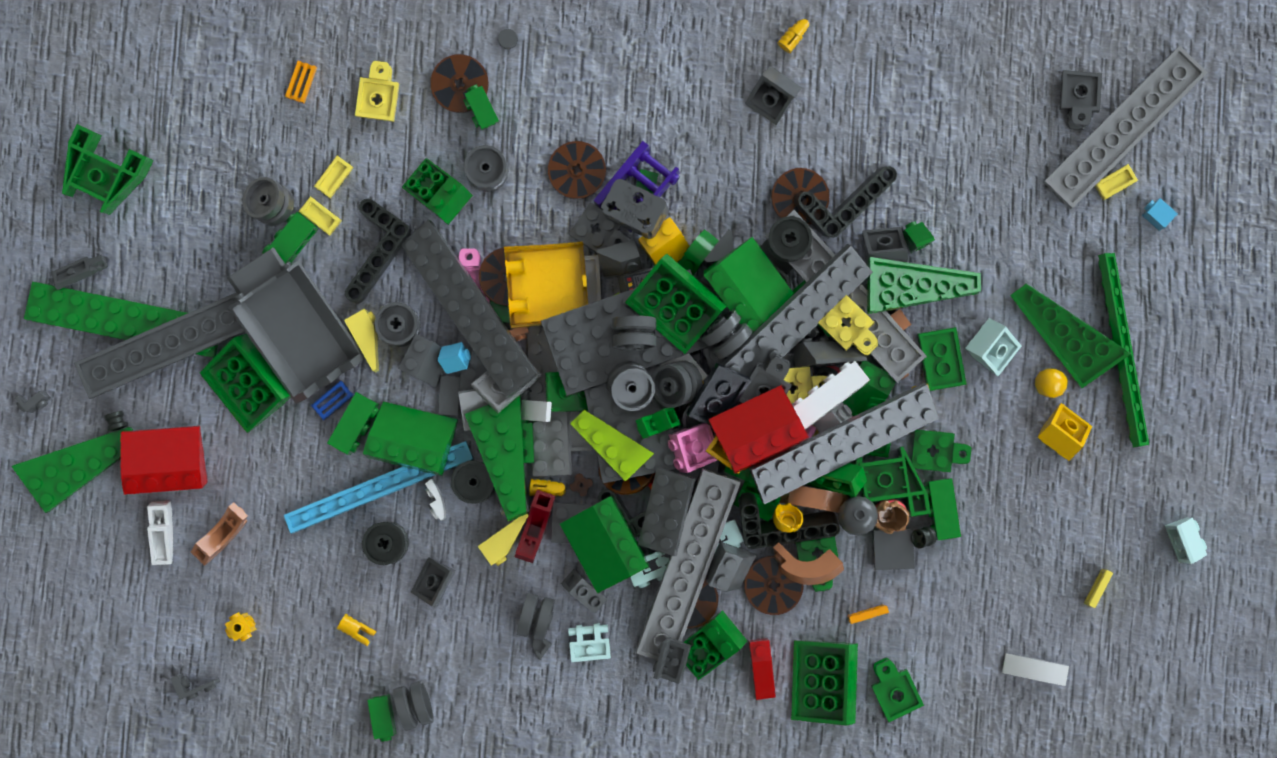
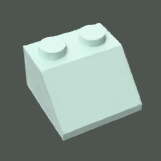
(993, 346)
(1186, 540)

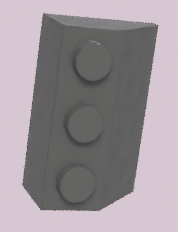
(824, 353)

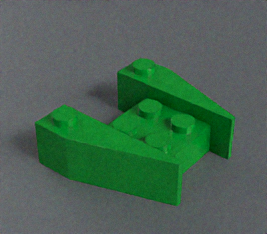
(98, 175)
(895, 480)

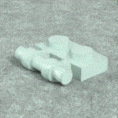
(589, 649)

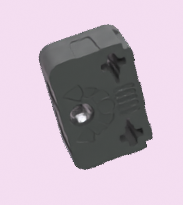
(634, 214)

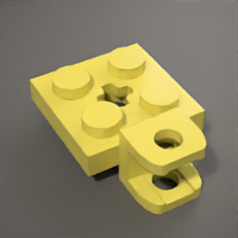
(380, 85)
(854, 335)
(803, 381)

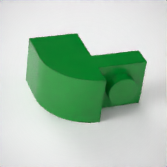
(697, 252)
(657, 422)

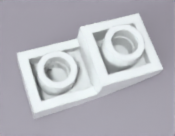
(536, 410)
(438, 506)

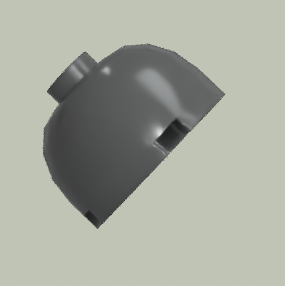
(857, 515)

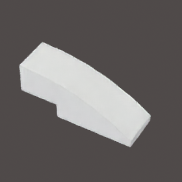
(160, 532)
(1035, 669)

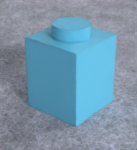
(1159, 213)
(454, 357)

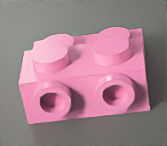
(690, 447)

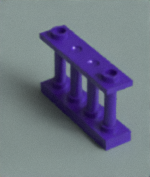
(630, 168)

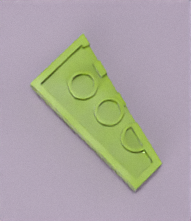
(614, 447)

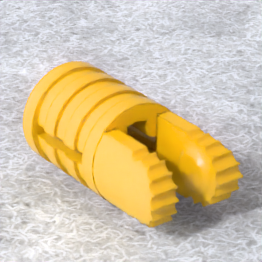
(793, 35)
(547, 486)
(352, 626)

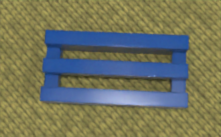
(330, 402)

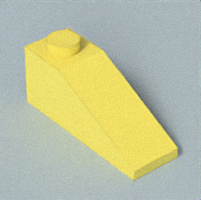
(363, 330)
(502, 542)

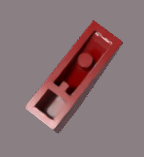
(762, 668)

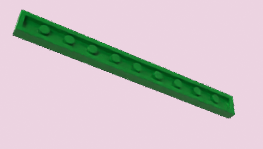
(1121, 336)

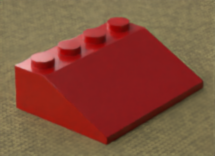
(758, 429)
(162, 460)

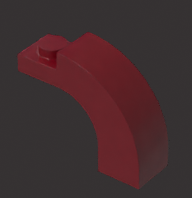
(535, 526)

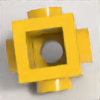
(247, 626)

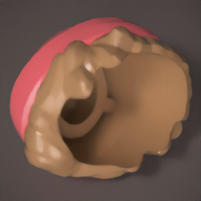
(892, 516)

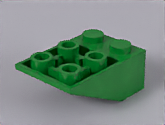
(437, 191)
(713, 644)

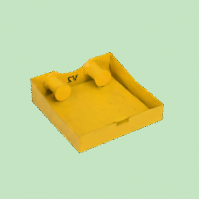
(544, 281)

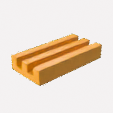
(306, 66)
(867, 614)

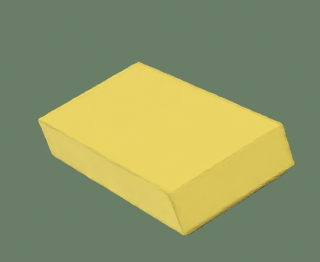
(333, 177)
(1116, 182)
(320, 216)
(1098, 588)

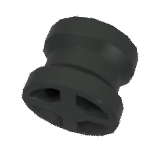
(115, 421)
(923, 537)

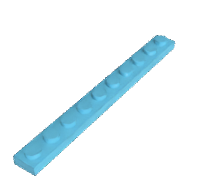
(368, 491)

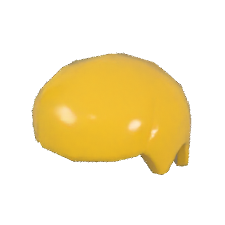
(1051, 383)
(787, 518)

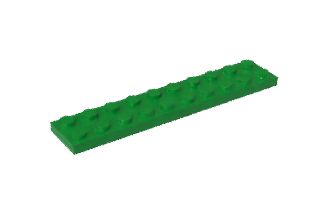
(97, 313)

